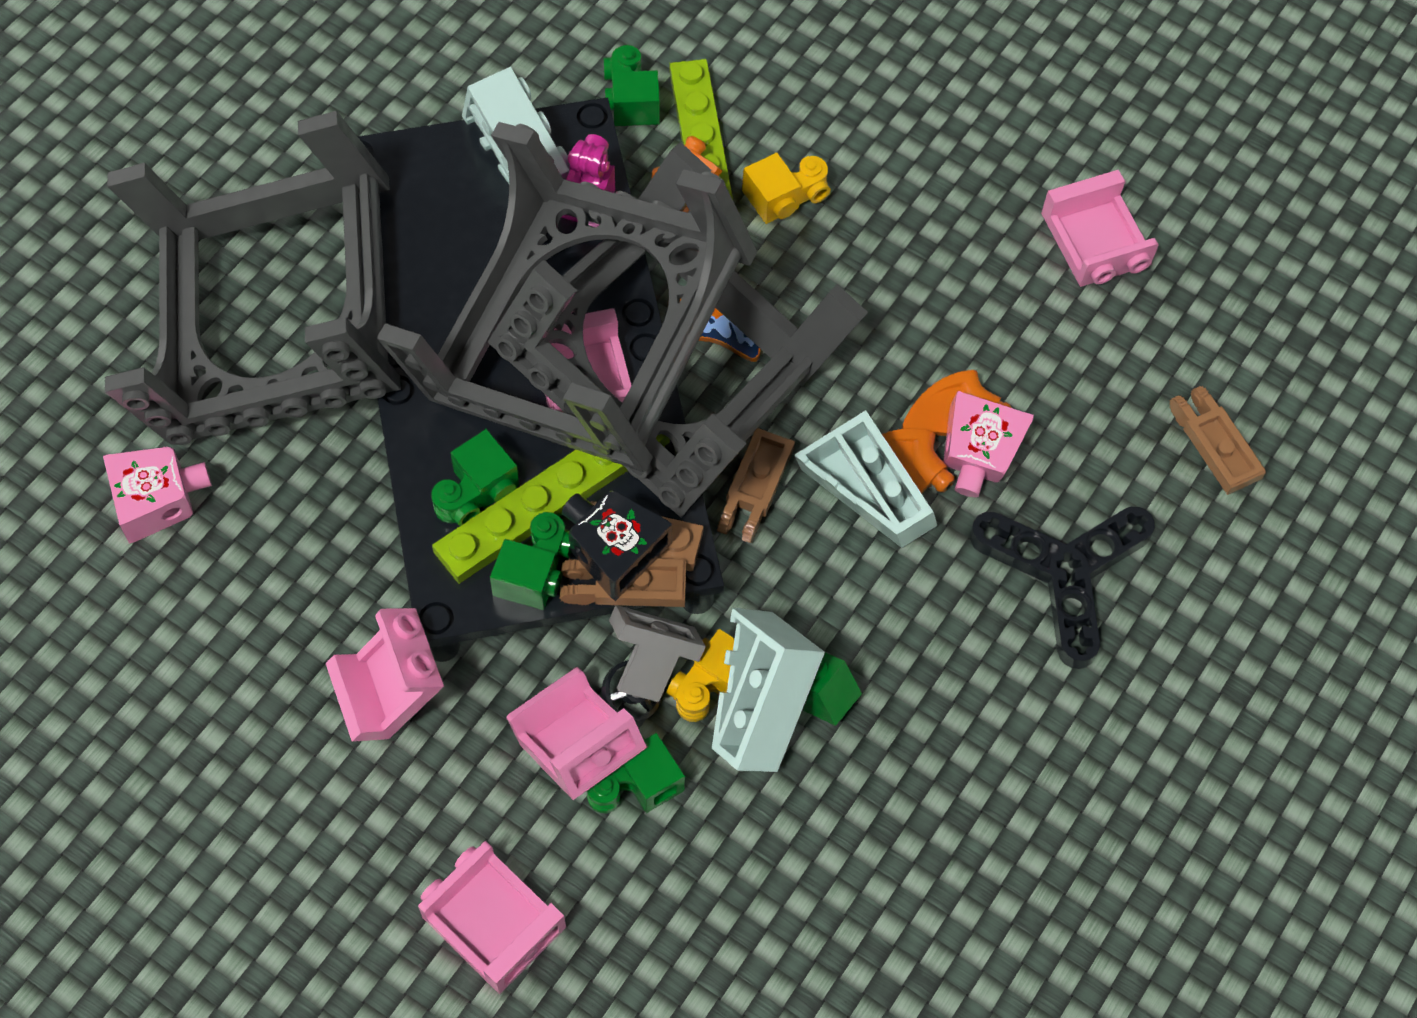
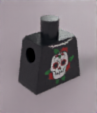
(615, 539)

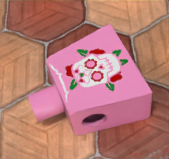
(982, 440)
(152, 489)

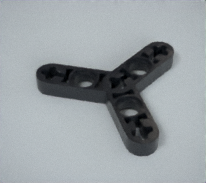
(1078, 556)

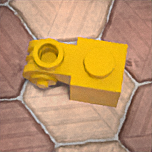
(778, 191)
(705, 676)

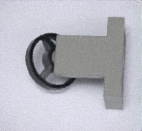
(653, 658)

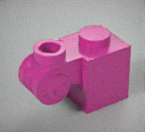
(590, 164)

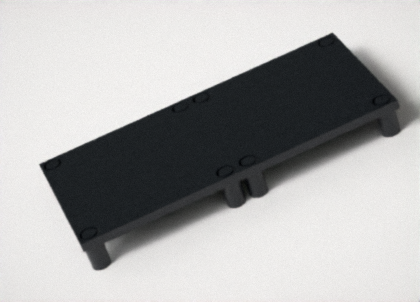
(436, 242)

